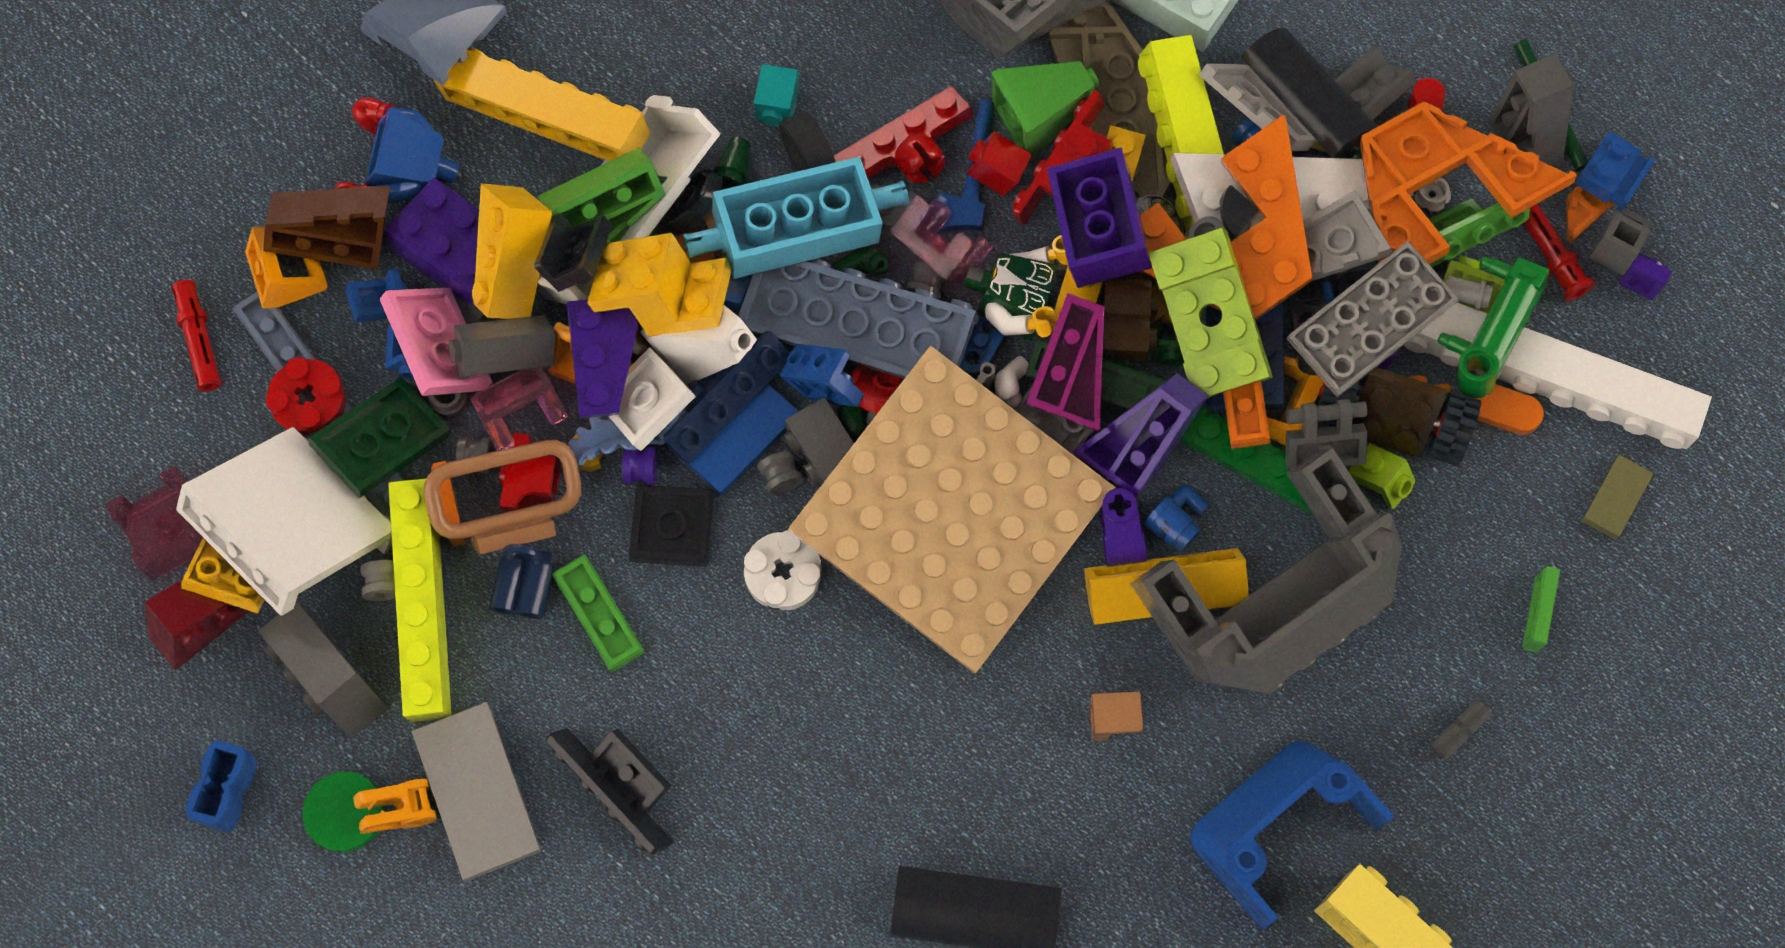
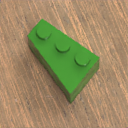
(617, 189)

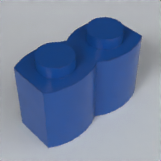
(225, 776)

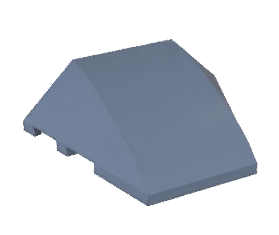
(432, 30)

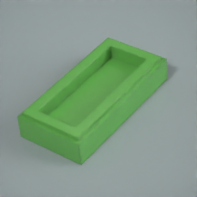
(1541, 609)

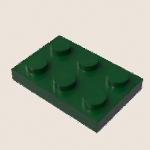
(379, 437)

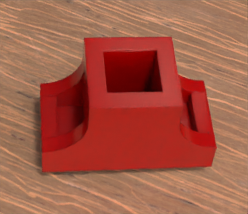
(528, 480)

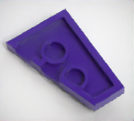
(600, 356)

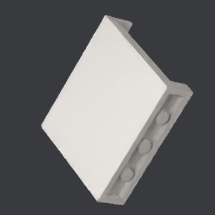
(282, 518)

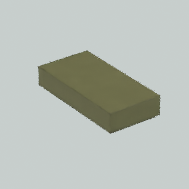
(1617, 497)

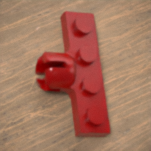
(910, 139)

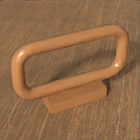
(511, 527)

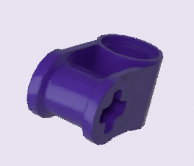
(1122, 534)

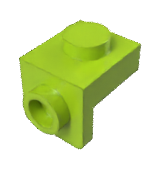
(1384, 474)

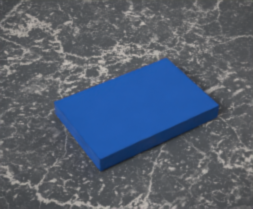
(743, 440)

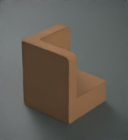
(1115, 714)

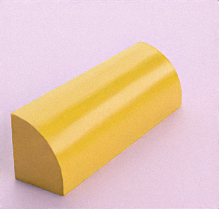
(1215, 575)

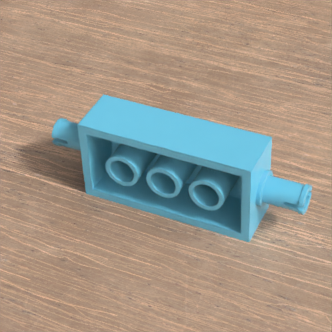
(796, 217)

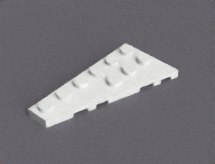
(1318, 183)

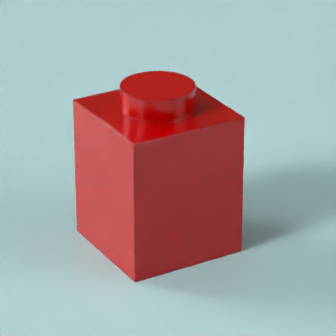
(997, 163)

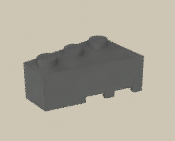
(1536, 110)
(322, 671)

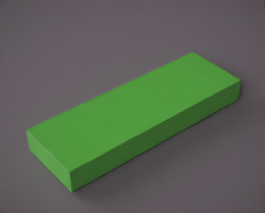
(598, 613)

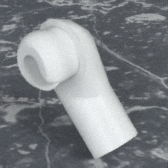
(1007, 384)

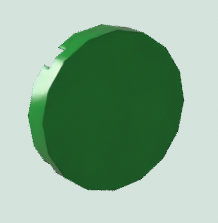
(331, 812)

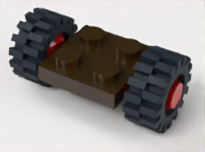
(1407, 410)

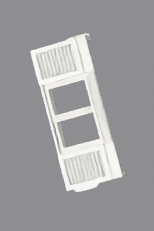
(675, 148)

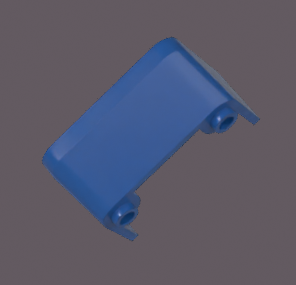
(1227, 832)

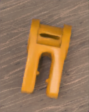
(408, 798)

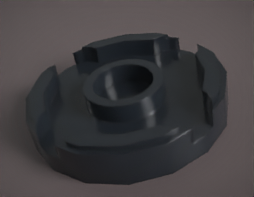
(693, 202)

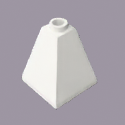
(704, 351)

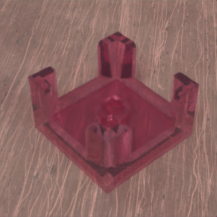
(919, 231)
(513, 395)
(155, 528)

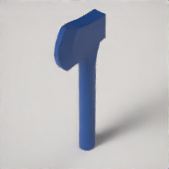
(967, 210)

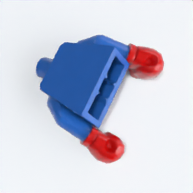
(403, 152)

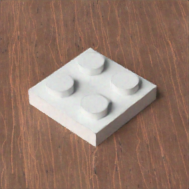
(650, 399)

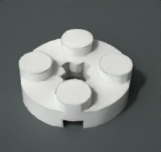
(776, 591)

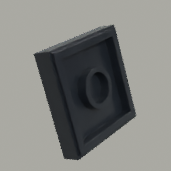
(671, 525)

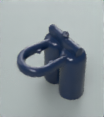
(522, 581)

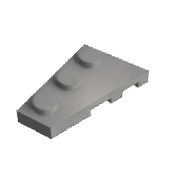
(1255, 100)

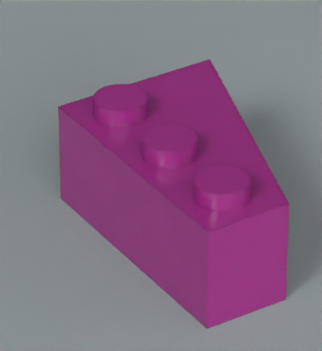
(1072, 365)

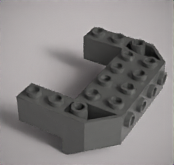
(1300, 609)

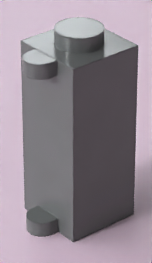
(502, 346)

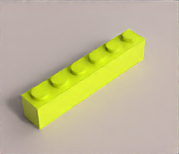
(1180, 106)
(419, 605)

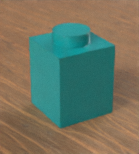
(776, 94)

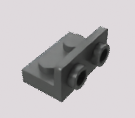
(1374, 82)

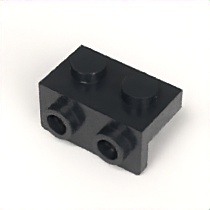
(572, 253)

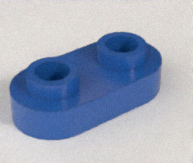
(982, 346)

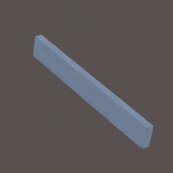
(282, 344)

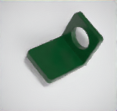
(1167, 351)

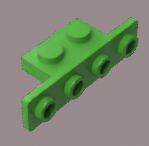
(1471, 225)

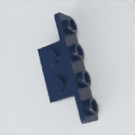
(724, 395)

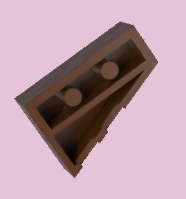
(329, 225)

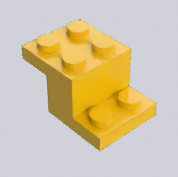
(660, 285)

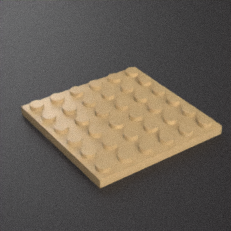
(951, 509)

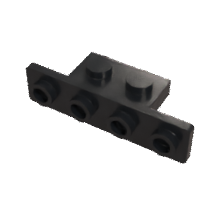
(620, 780)

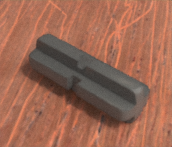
(1457, 733)

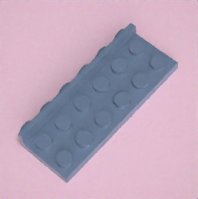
(867, 318)

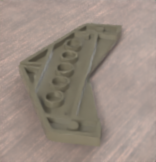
(1108, 47)

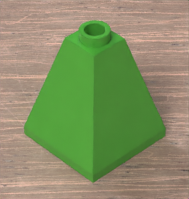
(1040, 100)

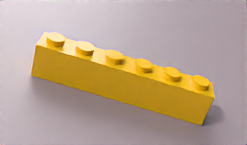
(545, 106)

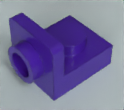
(1646, 276)

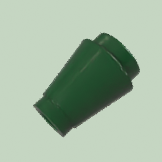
(734, 163)

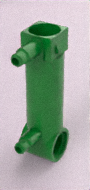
(1501, 326)

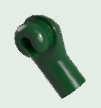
(864, 260)
(852, 420)

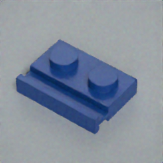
(1614, 171)

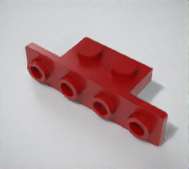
(1069, 145)

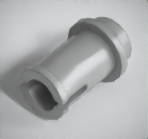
(1470, 292)

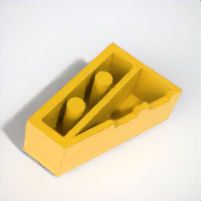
(508, 243)

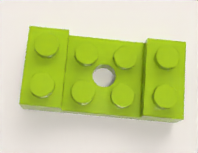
(1204, 274)

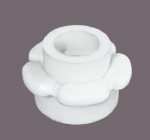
(1442, 195)

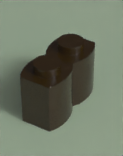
(1127, 319)

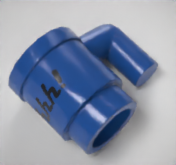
(1172, 522)

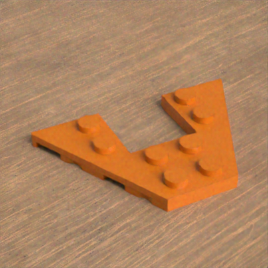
(1428, 145)
(1275, 250)

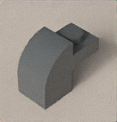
(1621, 241)

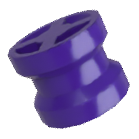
(640, 465)

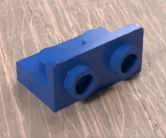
(819, 374)

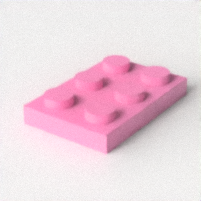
(423, 326)

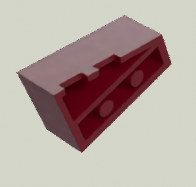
(186, 622)

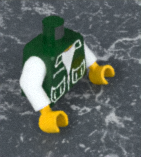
(1018, 290)

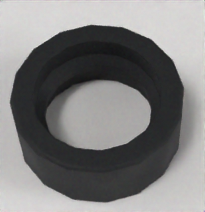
(805, 142)

